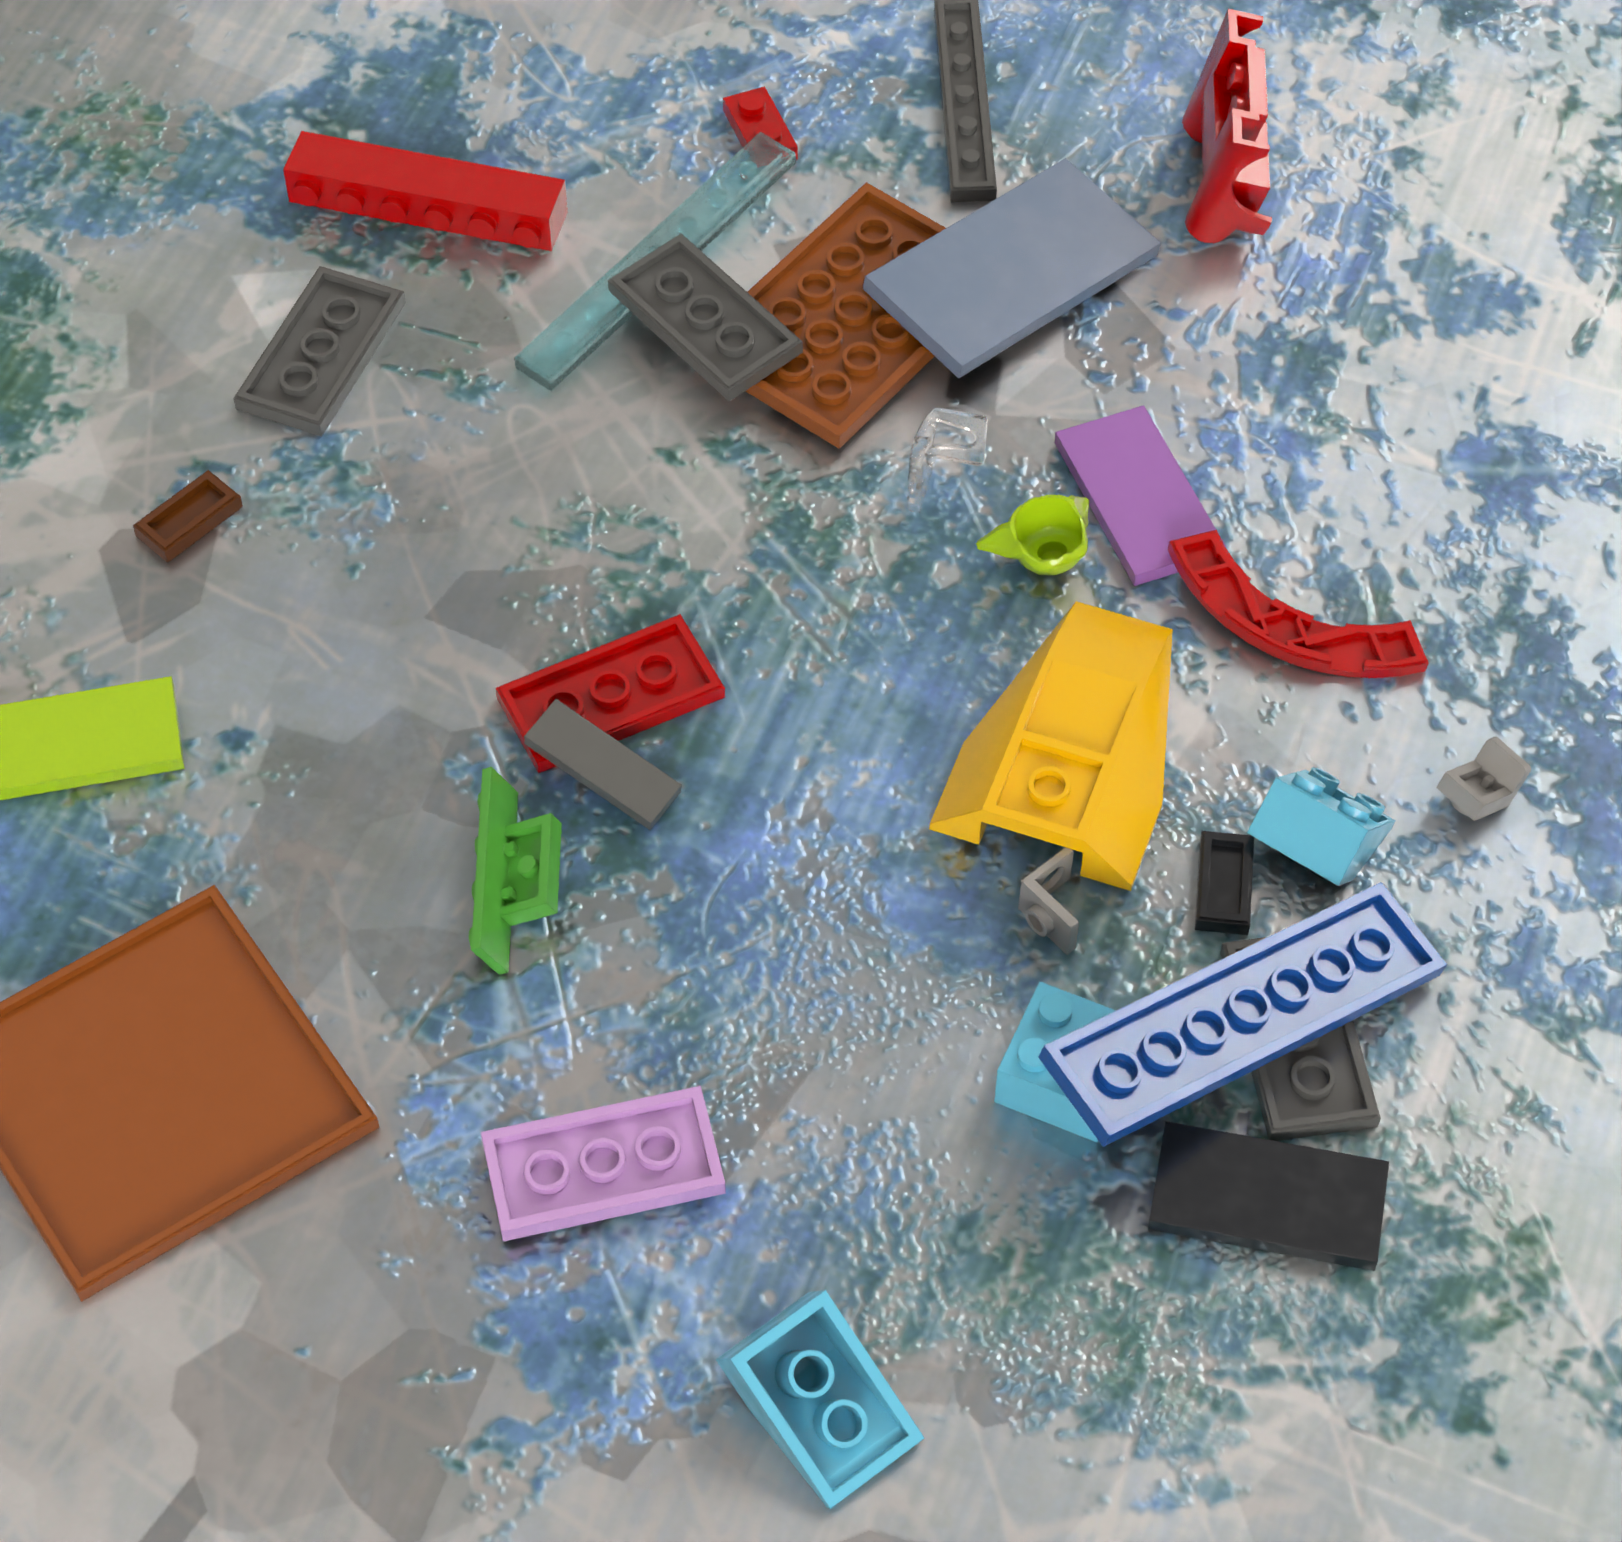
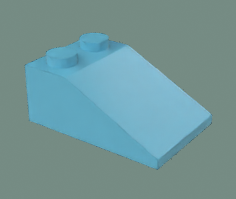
(820, 1397)

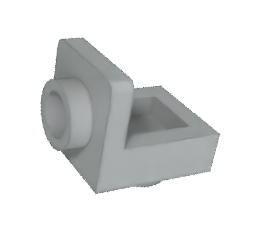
(1486, 782)

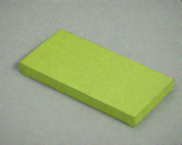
(89, 738)

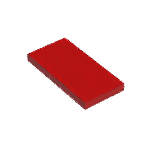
(619, 684)

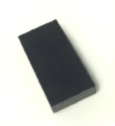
(1224, 883)

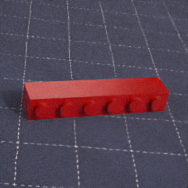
(426, 190)

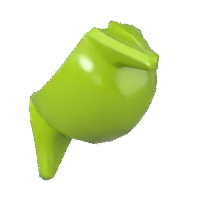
(1043, 534)

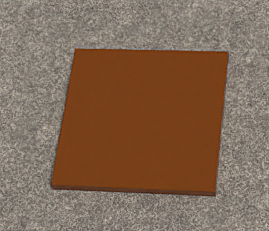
(162, 1091)

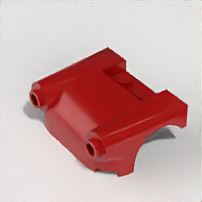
(1230, 122)

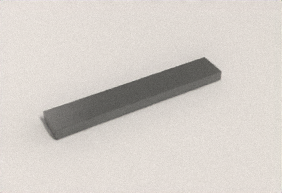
(964, 101)

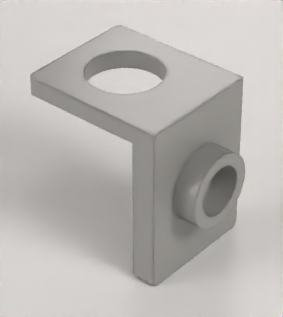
(1044, 912)

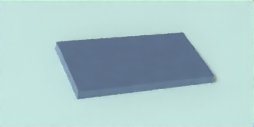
(1011, 267)

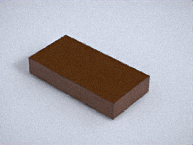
(187, 516)

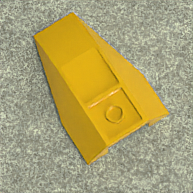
(1073, 746)

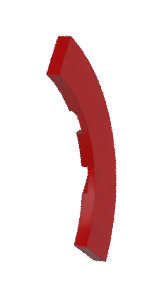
(1286, 631)

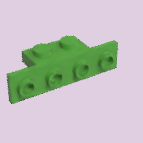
(513, 870)

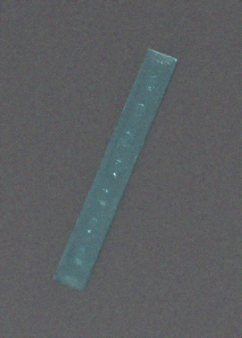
(699, 218)

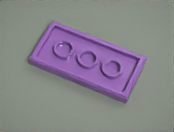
(1133, 489)

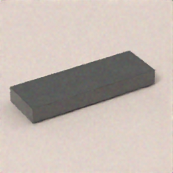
(602, 764)

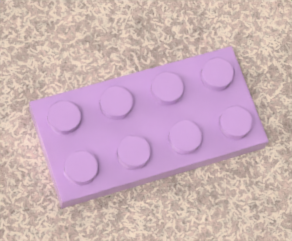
(602, 1163)

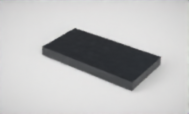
(1269, 1196)

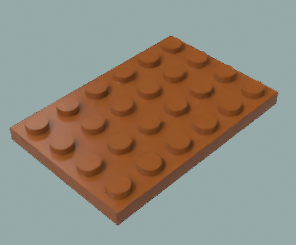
(851, 345)

